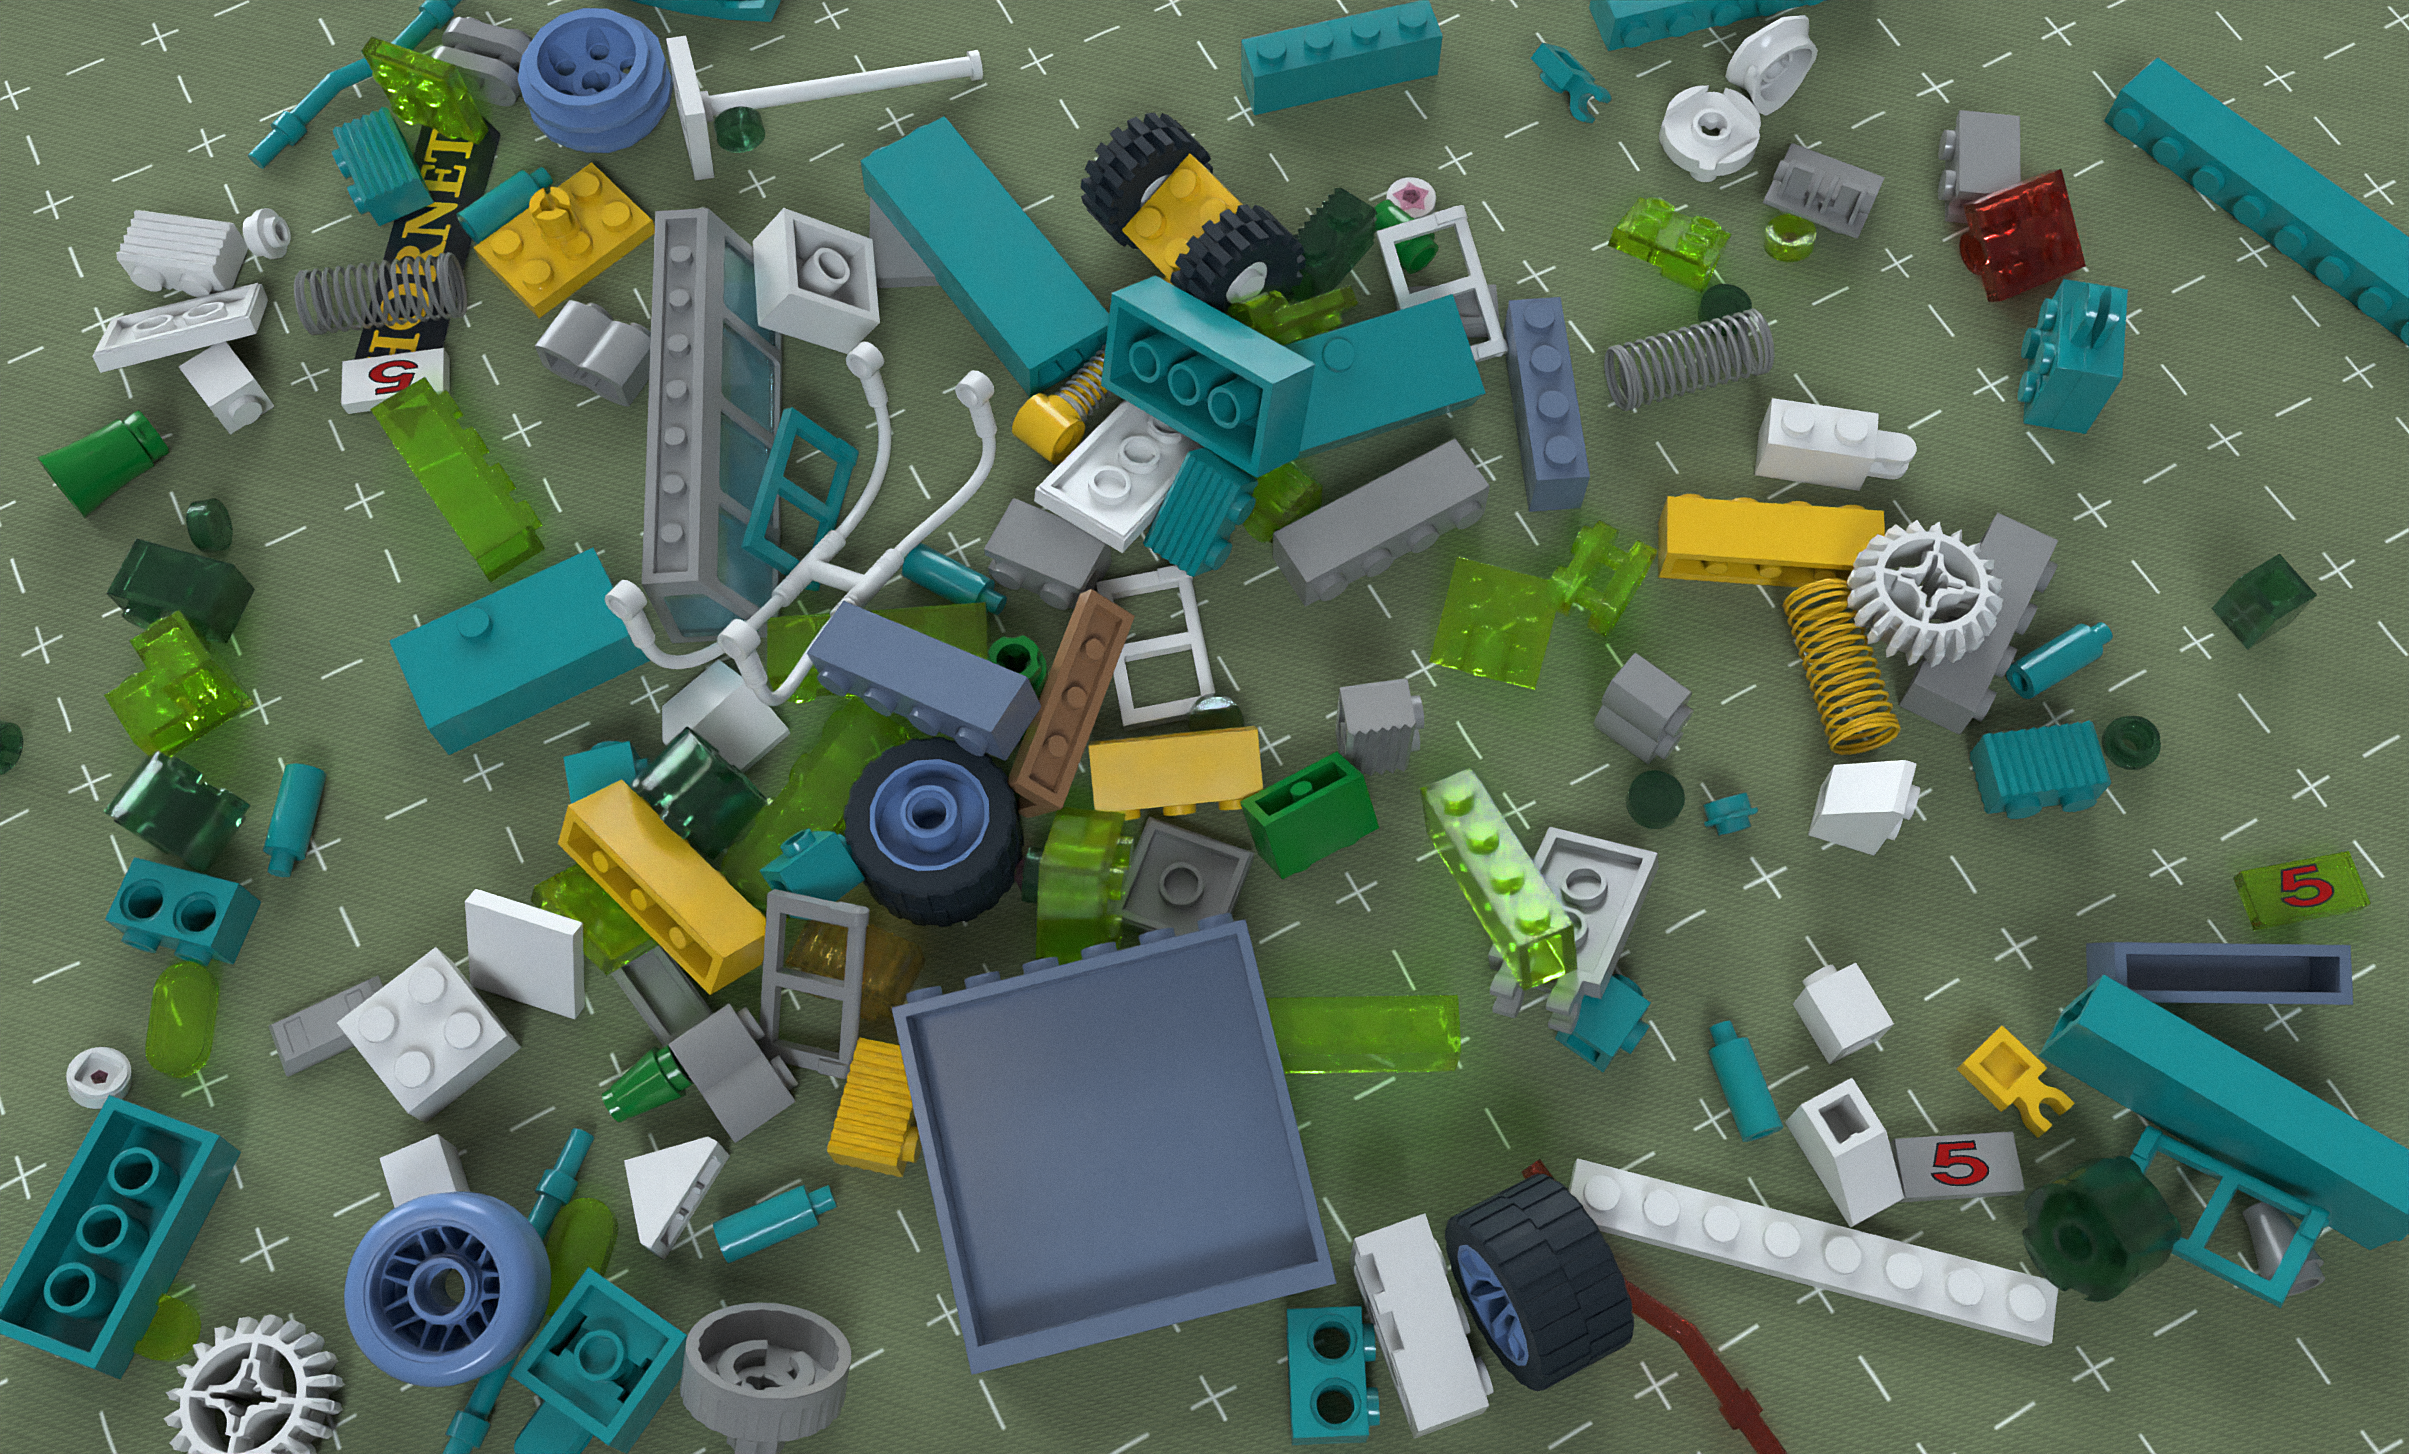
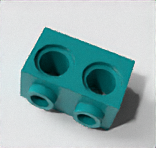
(186, 904)
(1315, 1375)

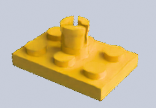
(565, 239)

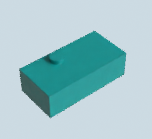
(1387, 374)
(1207, 375)
(516, 652)
(114, 1236)

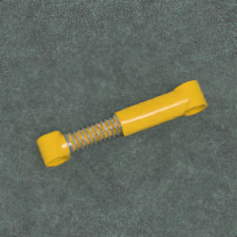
(1056, 422)

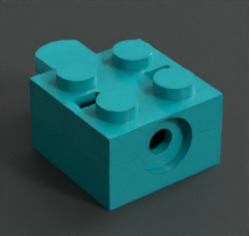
(2074, 356)
(599, 1368)

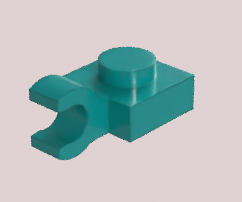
(1565, 73)

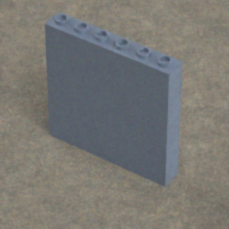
(1110, 1144)

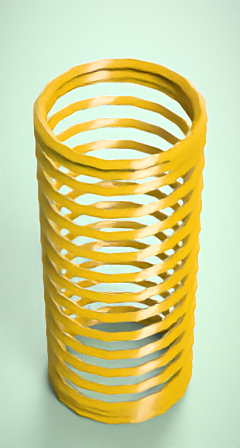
(1824, 614)

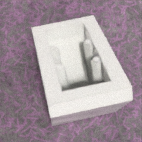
(670, 1187)

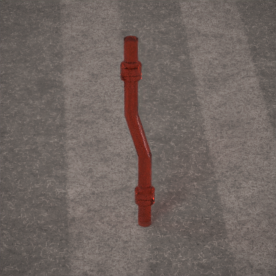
(1738, 1405)

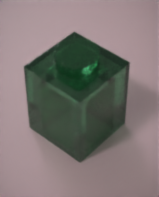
(2263, 601)

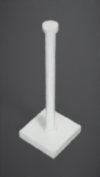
(698, 108)

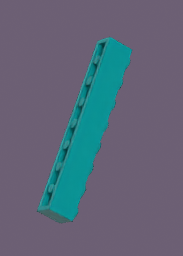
(2268, 191)

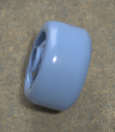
(400, 1298)

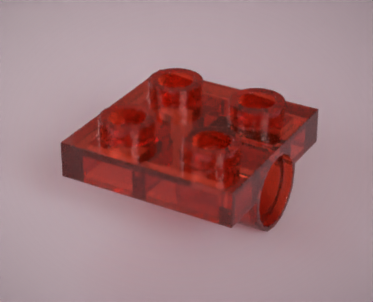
(2022, 236)

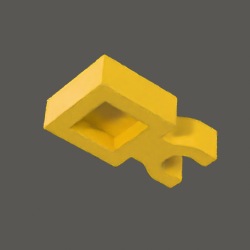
(2009, 1074)

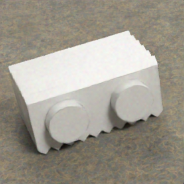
(182, 253)

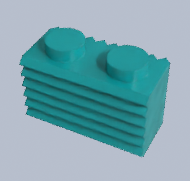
(382, 167)
(1201, 513)
(2040, 769)

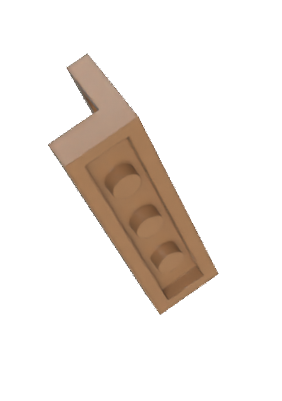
(1069, 704)

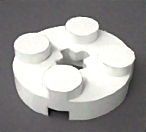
(1705, 154)

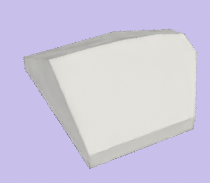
(725, 715)

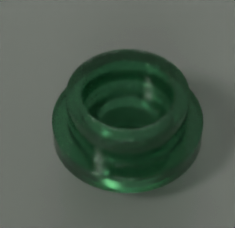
(2141, 733)

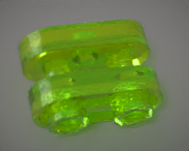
(1593, 550)

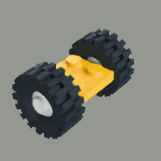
(1162, 198)

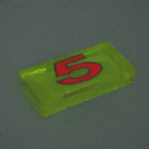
(2301, 890)

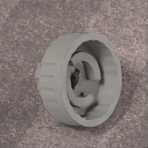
(767, 1348)

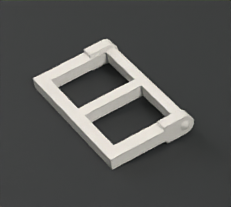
(1475, 281)
(1148, 582)

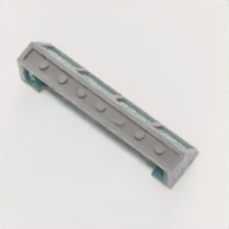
(707, 429)

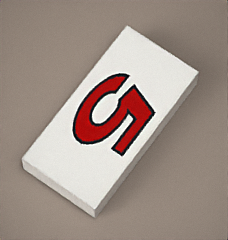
(375, 379)

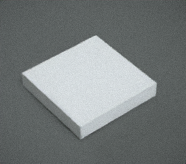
(525, 953)

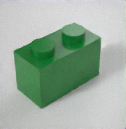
(1310, 815)

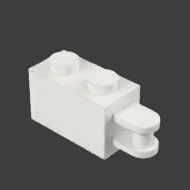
(1828, 446)

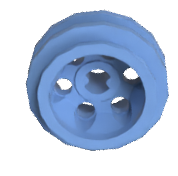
(578, 83)

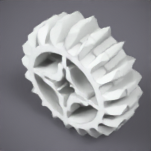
(1952, 581)
(259, 1353)

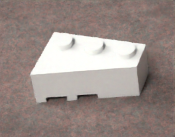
(1419, 1325)

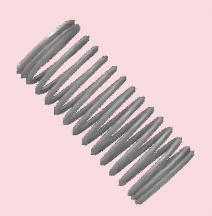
(445, 266)
(1630, 373)

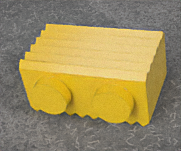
(876, 1113)

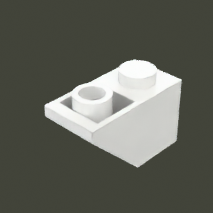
(1865, 804)
(1848, 1151)

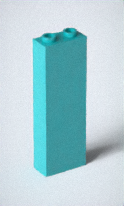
(987, 255)
(2234, 1109)

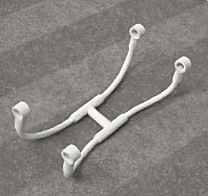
(740, 637)

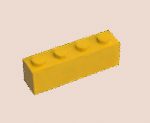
(1761, 541)
(665, 885)

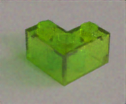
(182, 690)
(1079, 881)

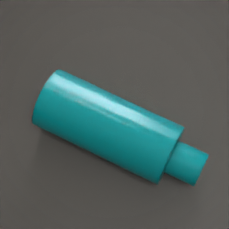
(502, 203)
(951, 579)
(2058, 659)
(293, 817)
(1743, 1084)
(772, 1221)

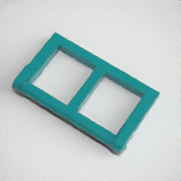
(774, 483)
(2231, 1179)

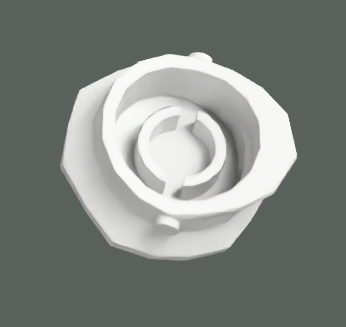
(1773, 62)

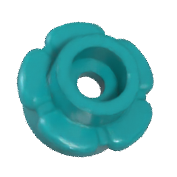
(1729, 814)

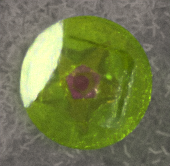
(1789, 238)

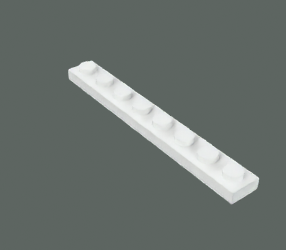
(1817, 1253)

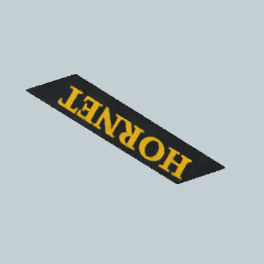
(455, 177)

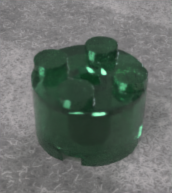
(699, 792)
(175, 812)
(2099, 1228)

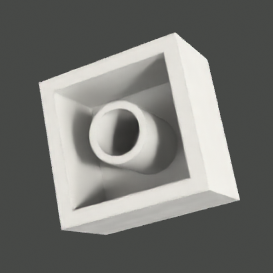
(815, 281)
(429, 1035)

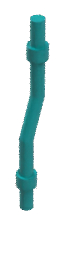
(290, 126)
(554, 1189)

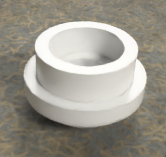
(266, 234)

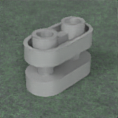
(485, 58)

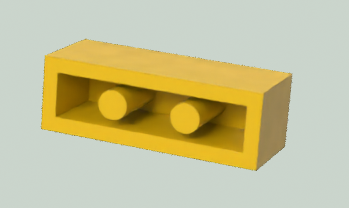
(1176, 771)

